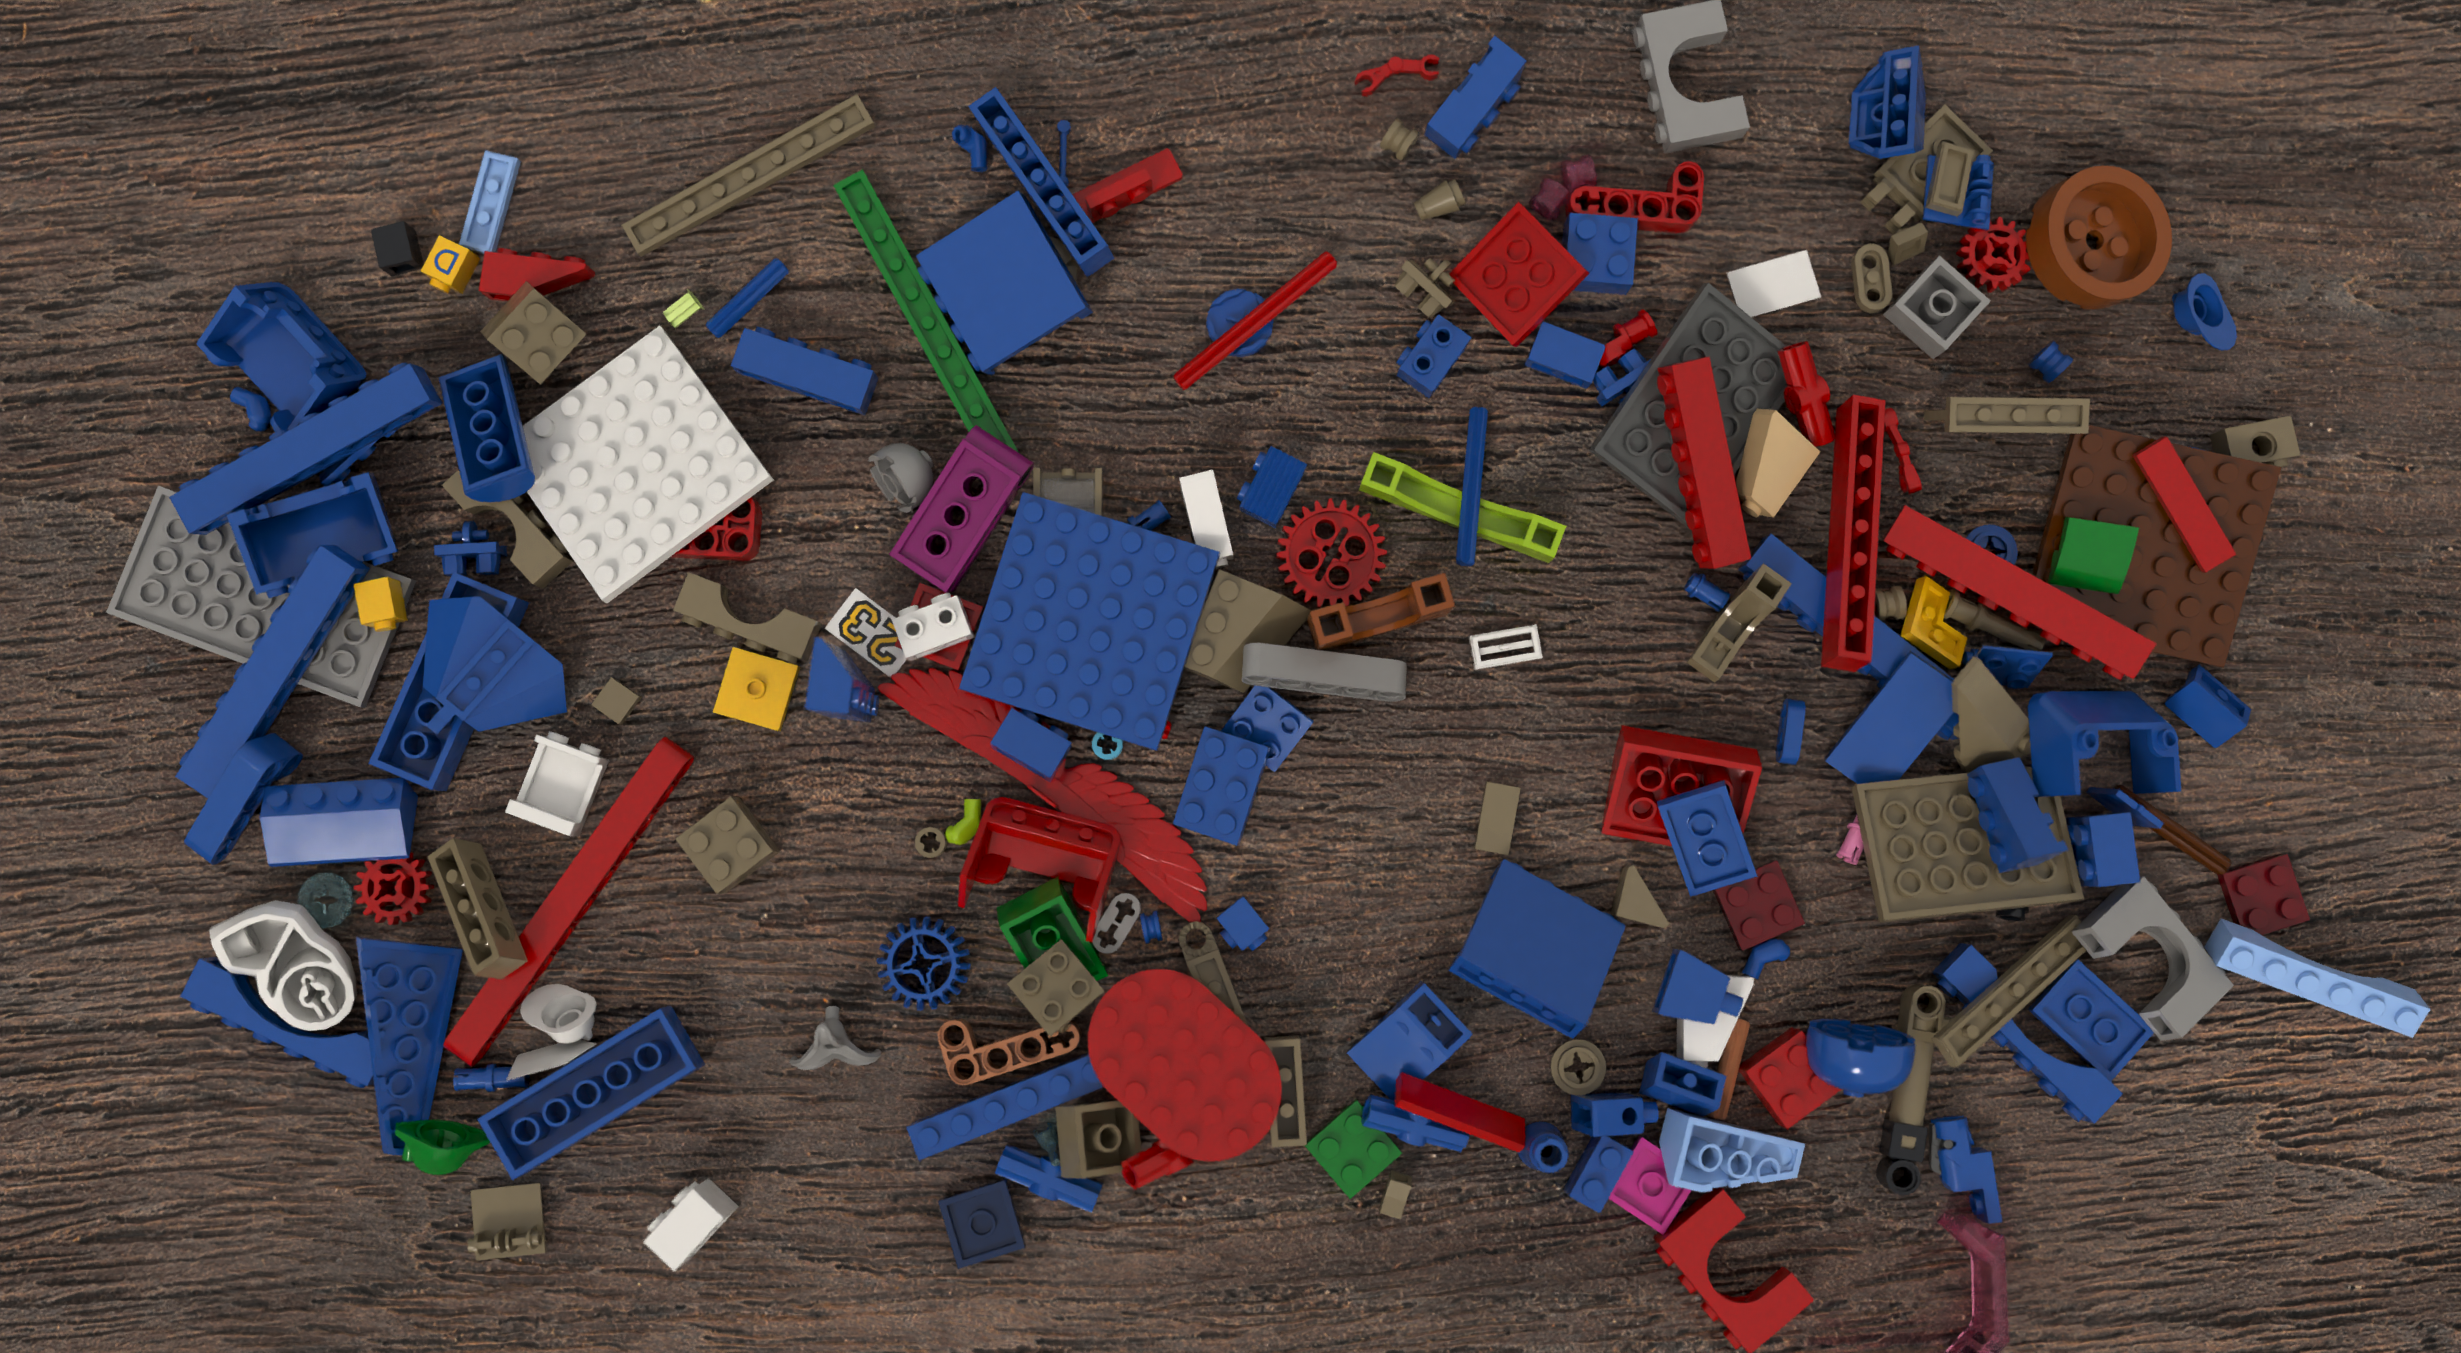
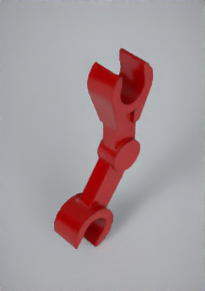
(1395, 66)
(1908, 475)

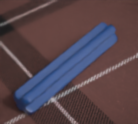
(747, 298)

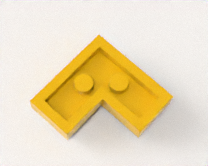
(1926, 627)

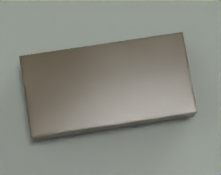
(1950, 178)
(1497, 818)

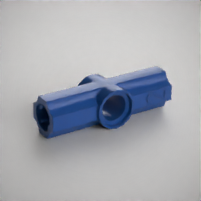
(1409, 1127)
(1046, 1179)

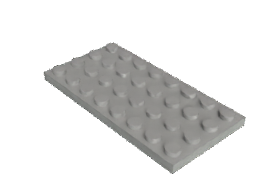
(204, 596)

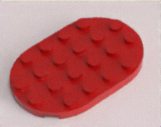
(1184, 1065)

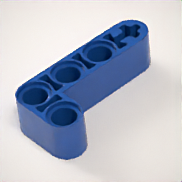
(239, 795)

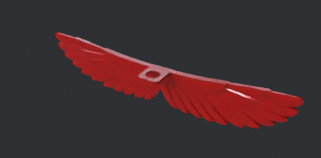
(1147, 843)

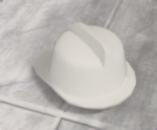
(560, 1012)

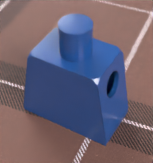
(1694, 991)
(1611, 1114)

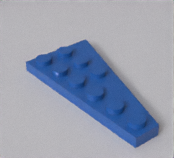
(407, 1018)

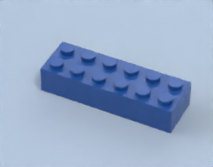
(406, 743)
(591, 1092)

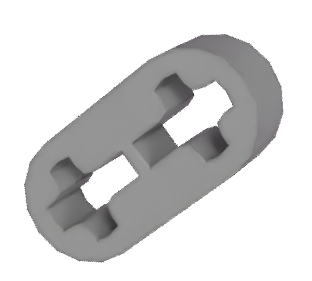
(1123, 928)

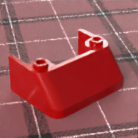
(1043, 844)

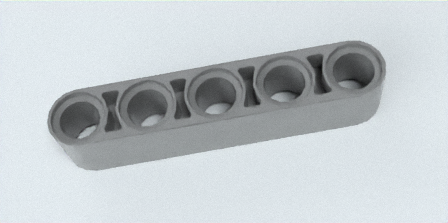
(1324, 672)

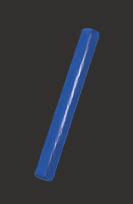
(1472, 487)

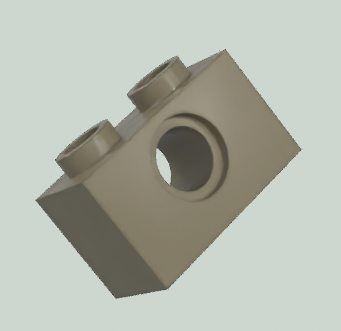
(2274, 438)

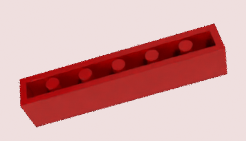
(1703, 463)

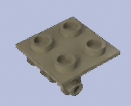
(1055, 988)
(507, 1221)

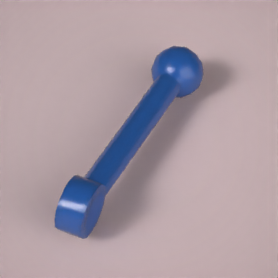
(1063, 128)

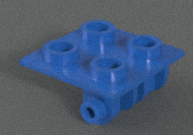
(1977, 200)
(2010, 666)
(1269, 721)

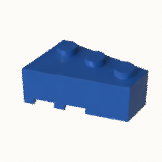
(1477, 99)
(2011, 817)

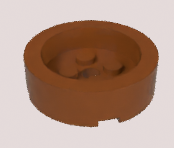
(2130, 231)

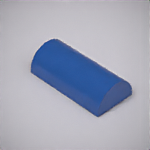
(487, 431)

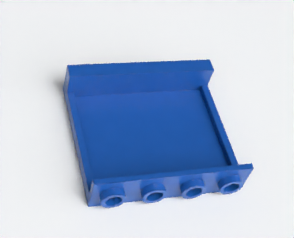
(1001, 282)
(1539, 949)

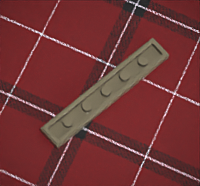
(2009, 993)

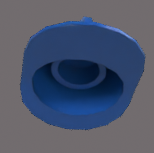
(2204, 313)

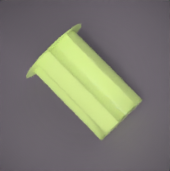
(682, 309)

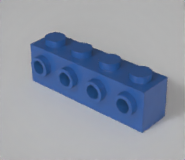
(805, 371)

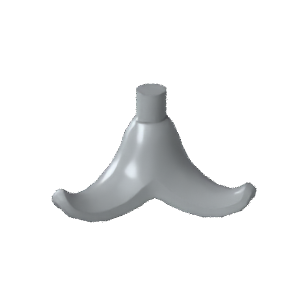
(833, 1043)

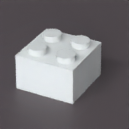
(687, 1227)

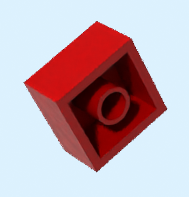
(1784, 1079)

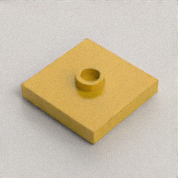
(756, 689)

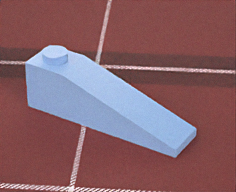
(1716, 1154)

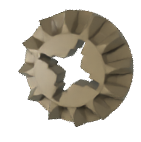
(1591, 1076)

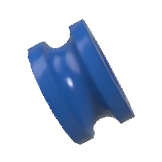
(1151, 927)

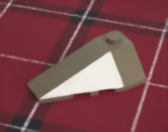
(1989, 719)

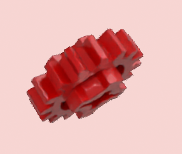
(2005, 266)
(378, 885)

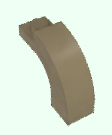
(1737, 620)

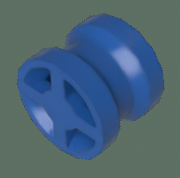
(2050, 362)

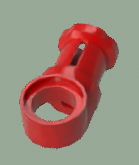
(1627, 336)

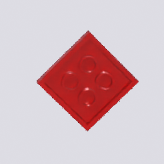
(1518, 274)

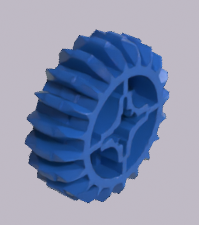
(921, 947)

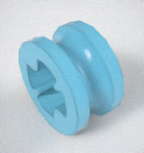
(1099, 750)

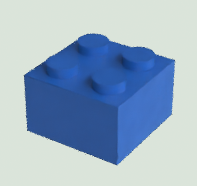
(1604, 249)
(2104, 849)

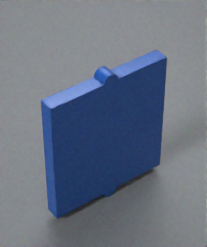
(2119, 802)

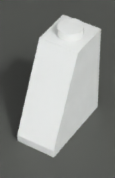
(1206, 514)
(1704, 1041)

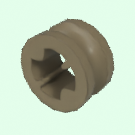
(921, 847)

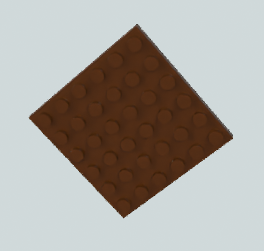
(2164, 590)

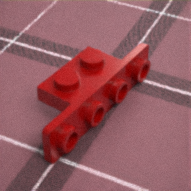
(1129, 185)

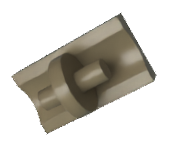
(1415, 276)

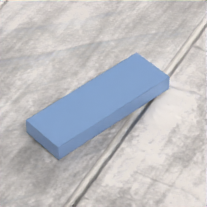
(489, 202)

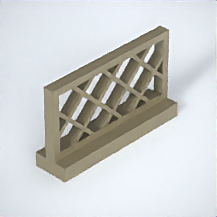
(2013, 415)

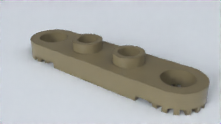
(1209, 968)

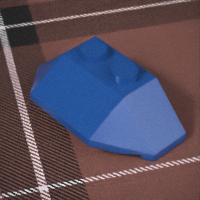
(1890, 106)

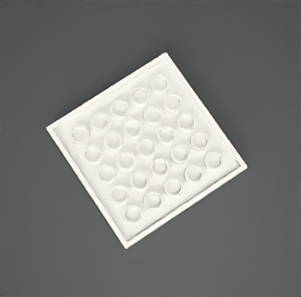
(637, 464)

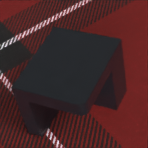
(397, 248)

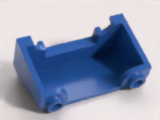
(281, 350)
(284, 532)

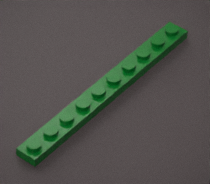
(919, 306)

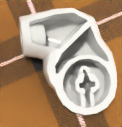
(295, 963)

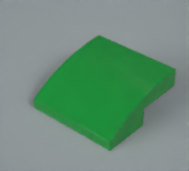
(2093, 555)

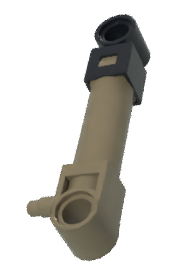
(1904, 1133)

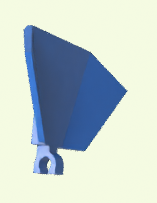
(487, 668)

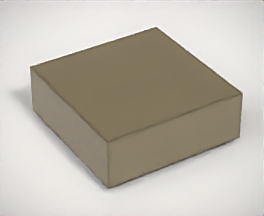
(616, 701)

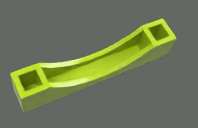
(1497, 523)

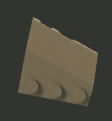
(1235, 616)

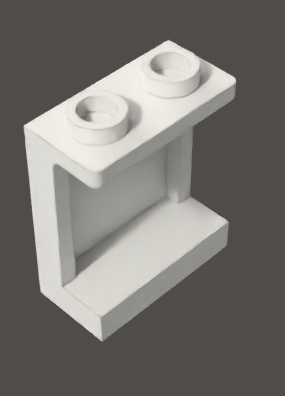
(559, 785)

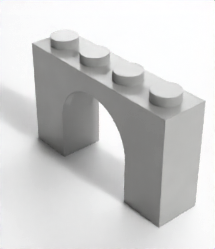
(1681, 121)
(2193, 977)

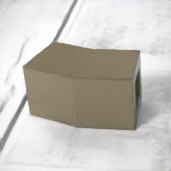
(1395, 1194)

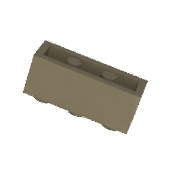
(1290, 1123)

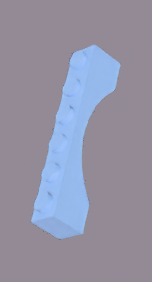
(2366, 998)

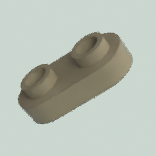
(1871, 280)

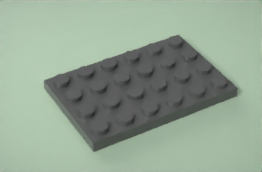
(1745, 378)

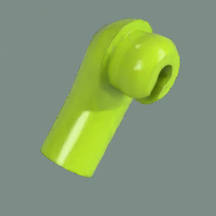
(966, 827)

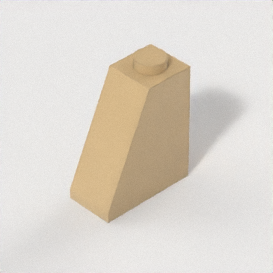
(1772, 463)

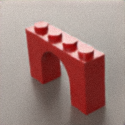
(1748, 1317)

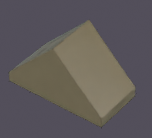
(1635, 901)

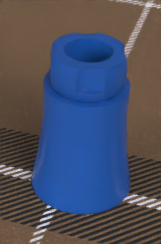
(1536, 1138)

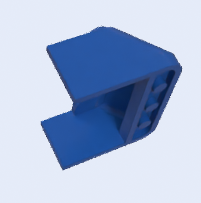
(2066, 730)

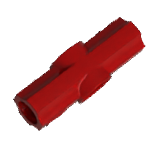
(1806, 393)
(1152, 1164)

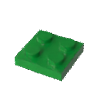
(1352, 1151)

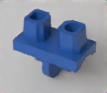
(1610, 386)
(486, 553)

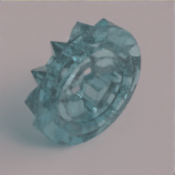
(317, 886)

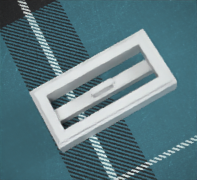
(1476, 651)

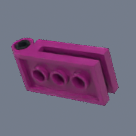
(1002, 475)

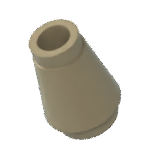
(1440, 200)

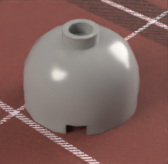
(903, 474)

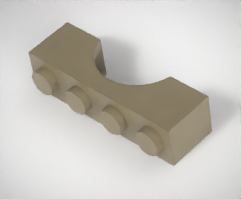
(535, 552)
(708, 603)

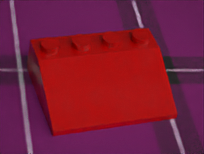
(1662, 765)

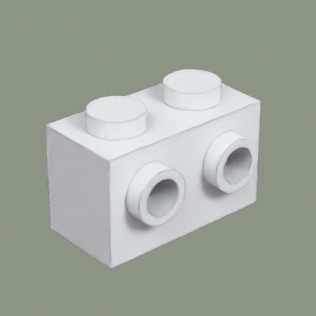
(932, 626)

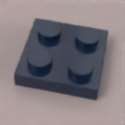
(982, 1223)

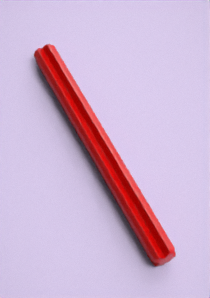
(1255, 320)

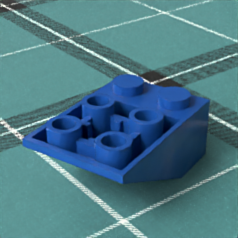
(1409, 1039)

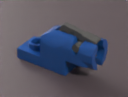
(1963, 1166)

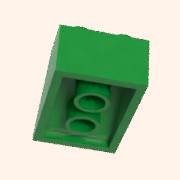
(1042, 919)

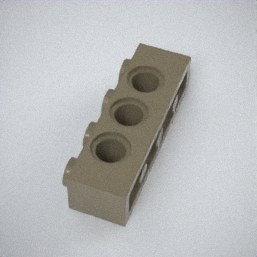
(477, 909)

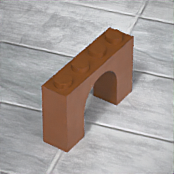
(1413, 605)

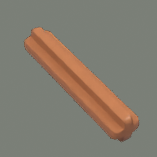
(1730, 1064)

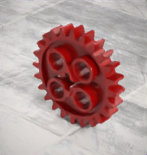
(1304, 540)

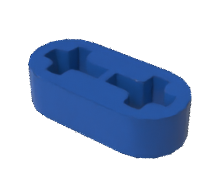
(1790, 731)

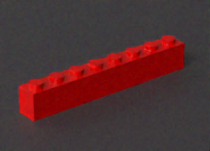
(1853, 534)
(2018, 592)

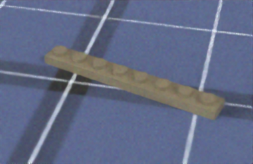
(748, 175)

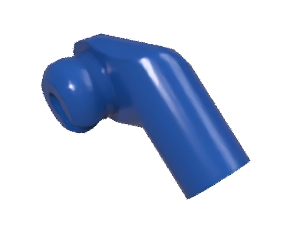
(973, 143)
(256, 406)
(1763, 953)

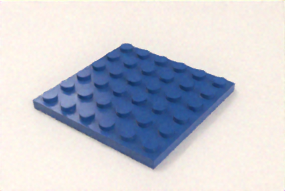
(1090, 621)

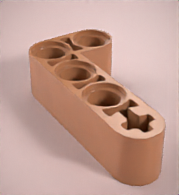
(1011, 1045)

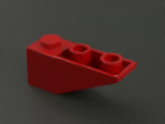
(507, 271)

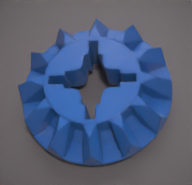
(1998, 539)

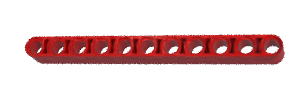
(571, 899)

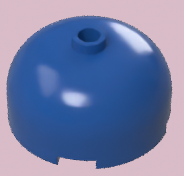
(1859, 1056)

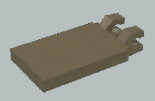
(1905, 175)

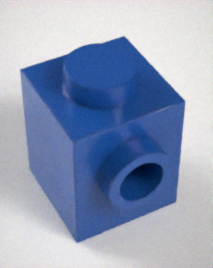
(1242, 926)

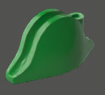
(439, 1144)

